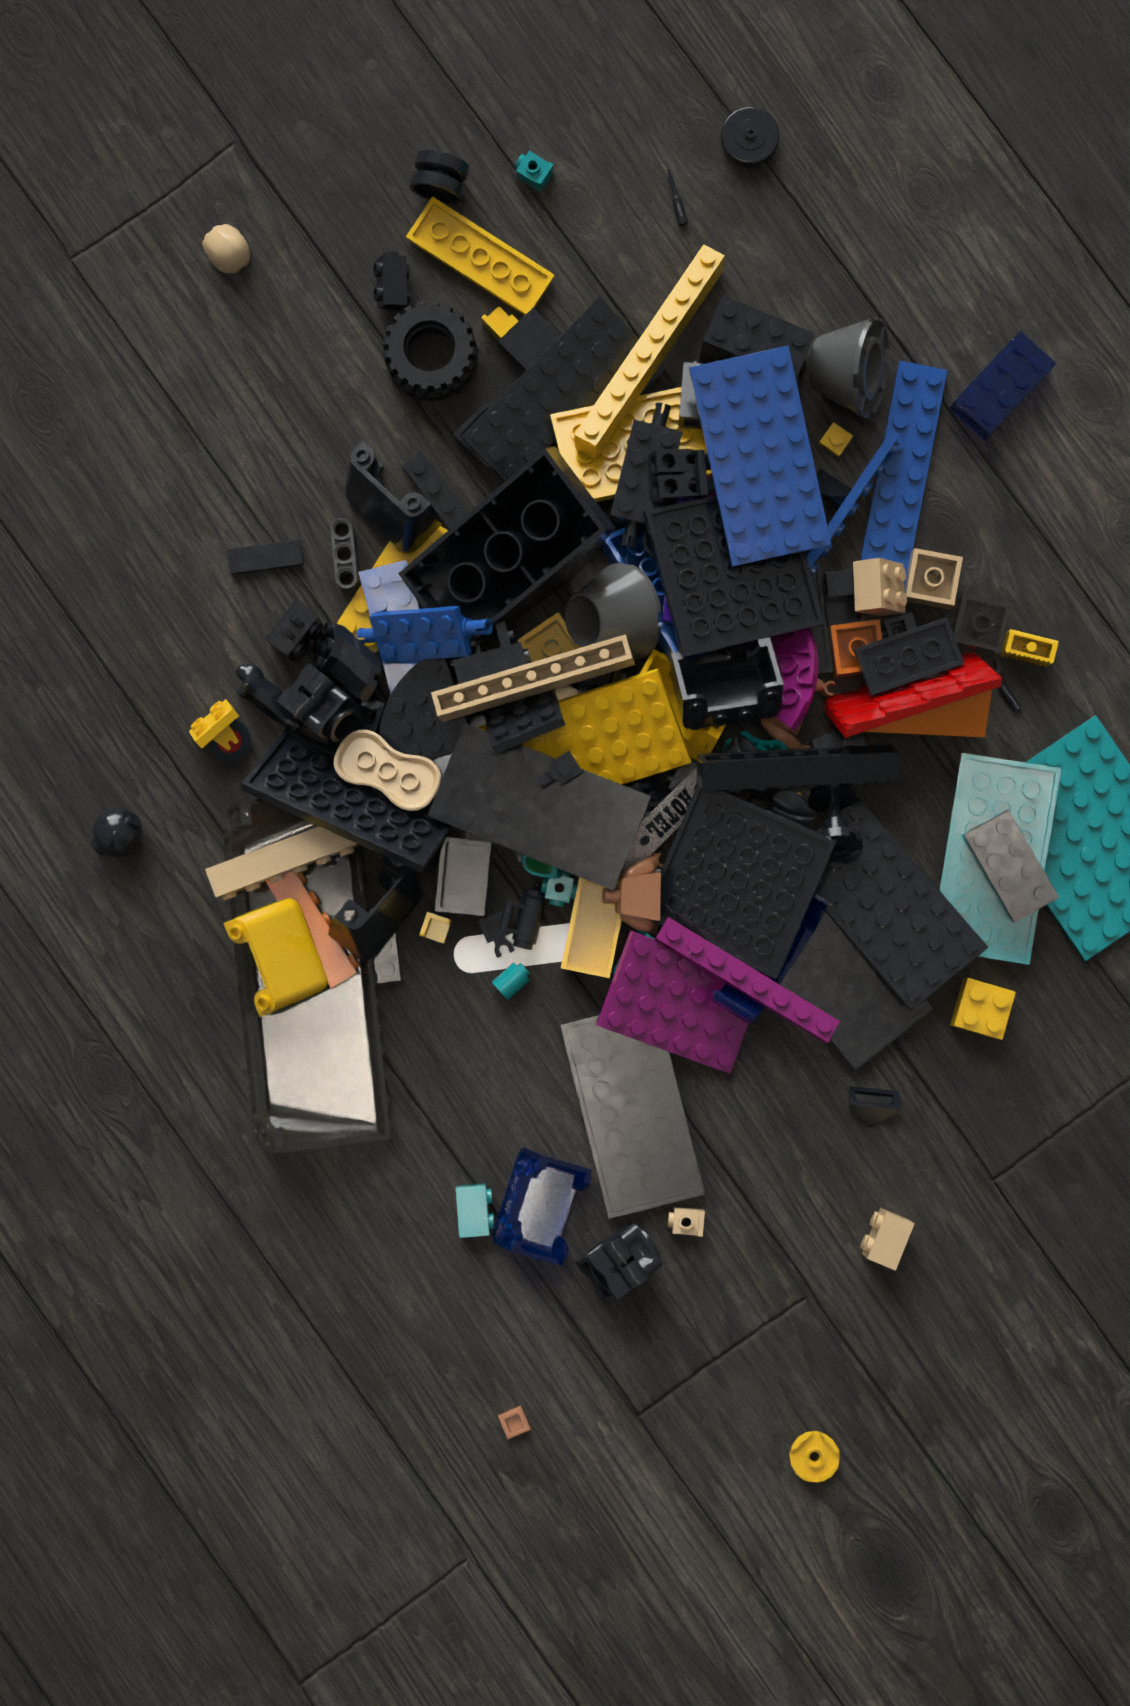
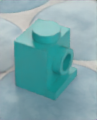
(535, 178)

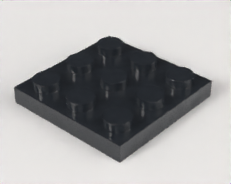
(523, 720)

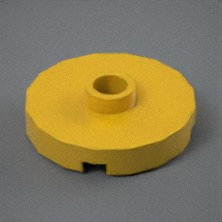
(823, 1466)

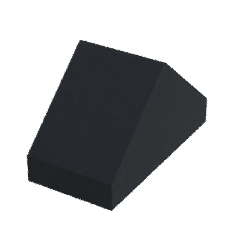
(513, 545)

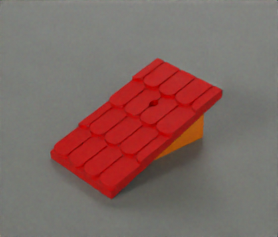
(940, 704)

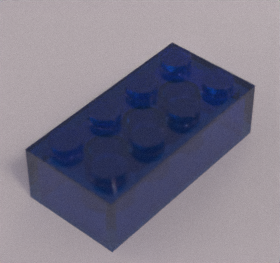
(1002, 385)

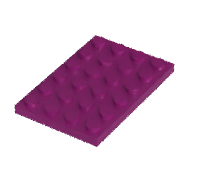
(670, 1005)

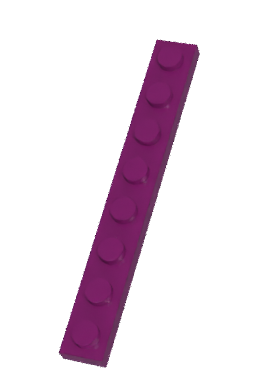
(747, 980)

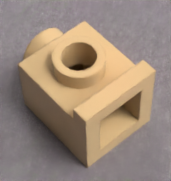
(696, 1217)

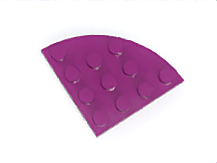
(798, 667)

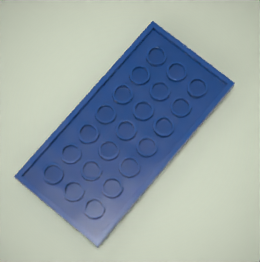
(760, 456)

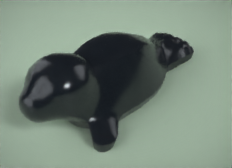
(264, 695)

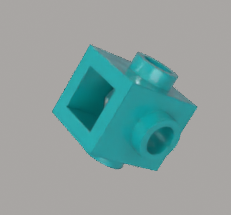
(556, 898)

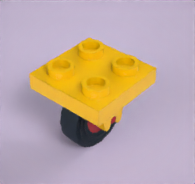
(222, 733)

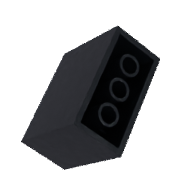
(746, 330)

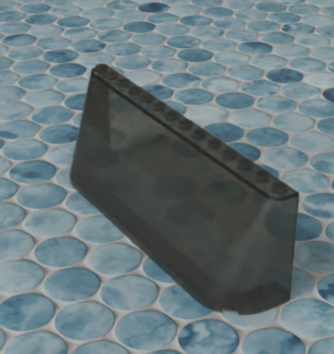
(320, 1060)

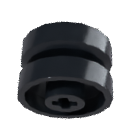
(439, 176)

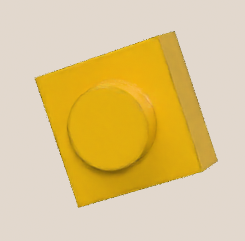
(835, 439)

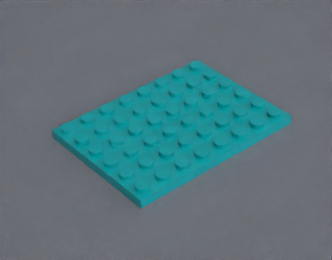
(1090, 838)

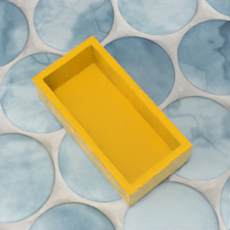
(591, 932)

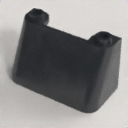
(402, 522)

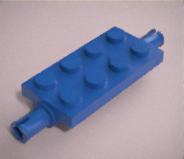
(423, 633)

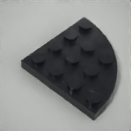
(410, 715)

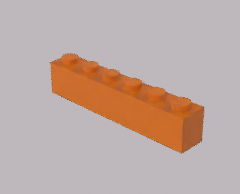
(333, 957)

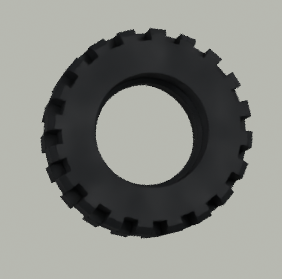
(430, 319)

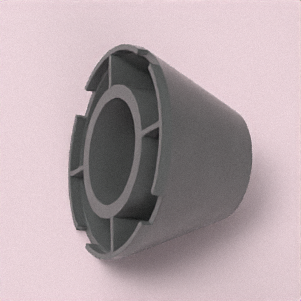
(852, 366)
(613, 605)

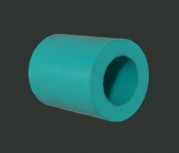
(512, 980)

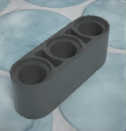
(340, 544)

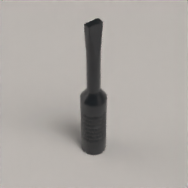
(677, 202)

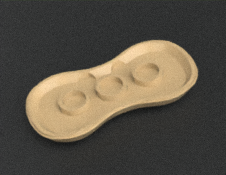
(403, 778)

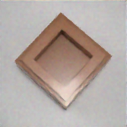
(514, 1422)

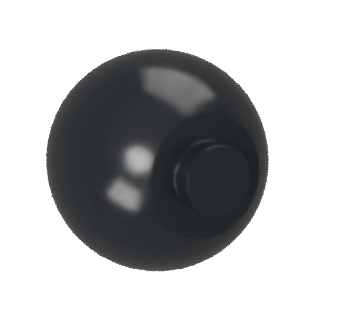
(116, 832)

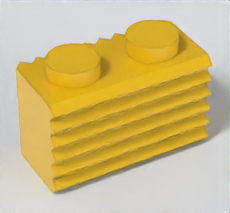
(1029, 648)

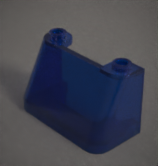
(539, 1205)

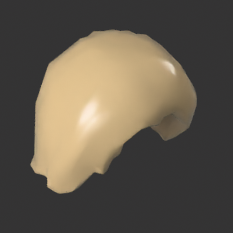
(226, 249)

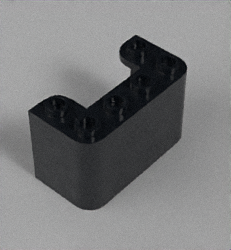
(728, 689)

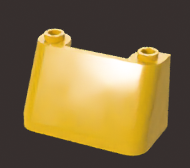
(281, 952)

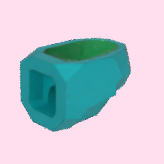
(540, 868)

